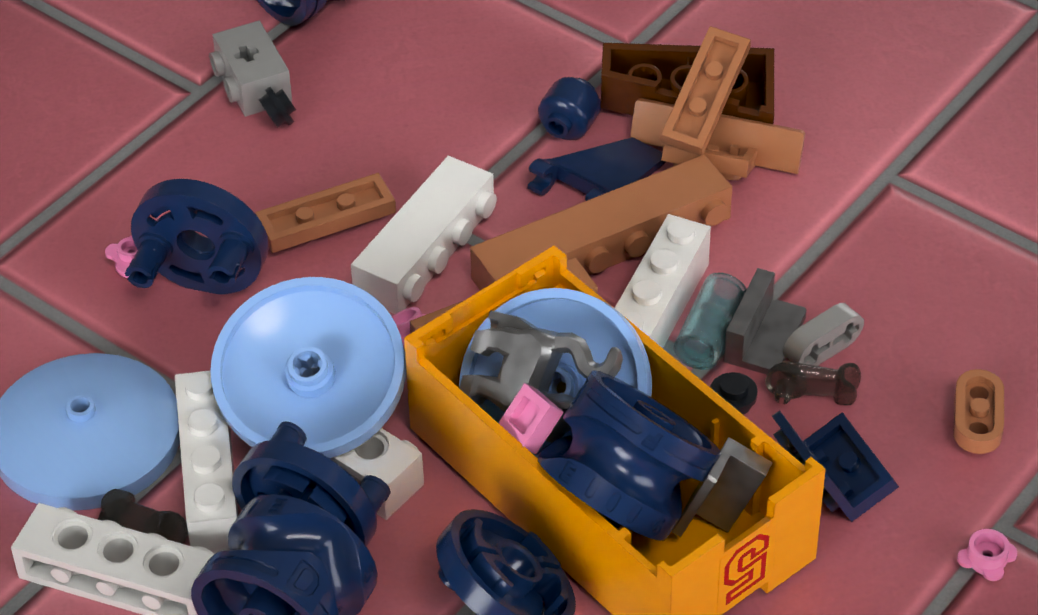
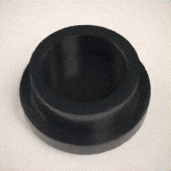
(278, 106)
(737, 390)

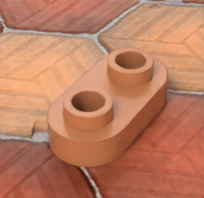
(978, 411)

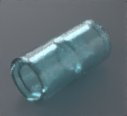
(705, 327)

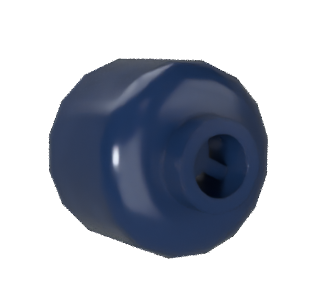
(569, 108)

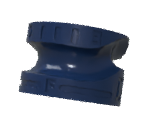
(628, 455)
(286, 562)

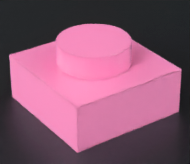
(531, 418)

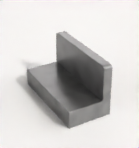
(761, 326)
(726, 487)

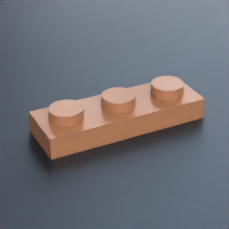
(705, 91)
(327, 212)

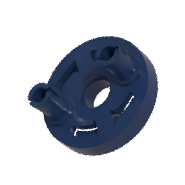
(184, 256)
(297, 471)
(501, 567)

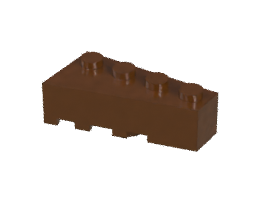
(660, 71)

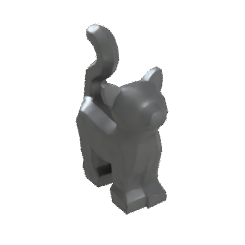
(532, 359)

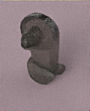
(796, 379)
(121, 508)

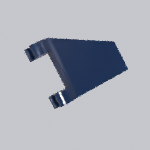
(597, 168)

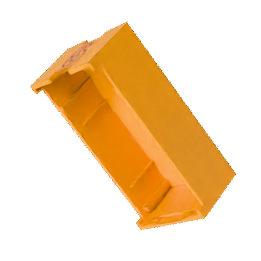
(623, 570)

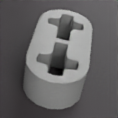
(824, 335)

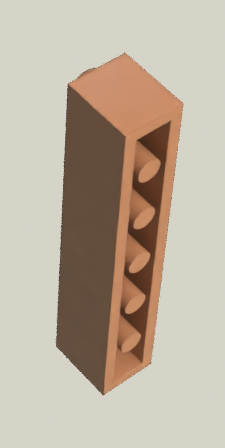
(611, 225)

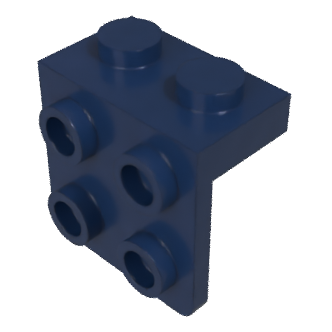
(853, 473)

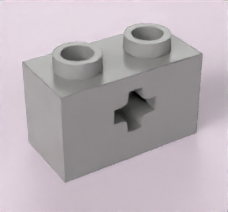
(249, 66)

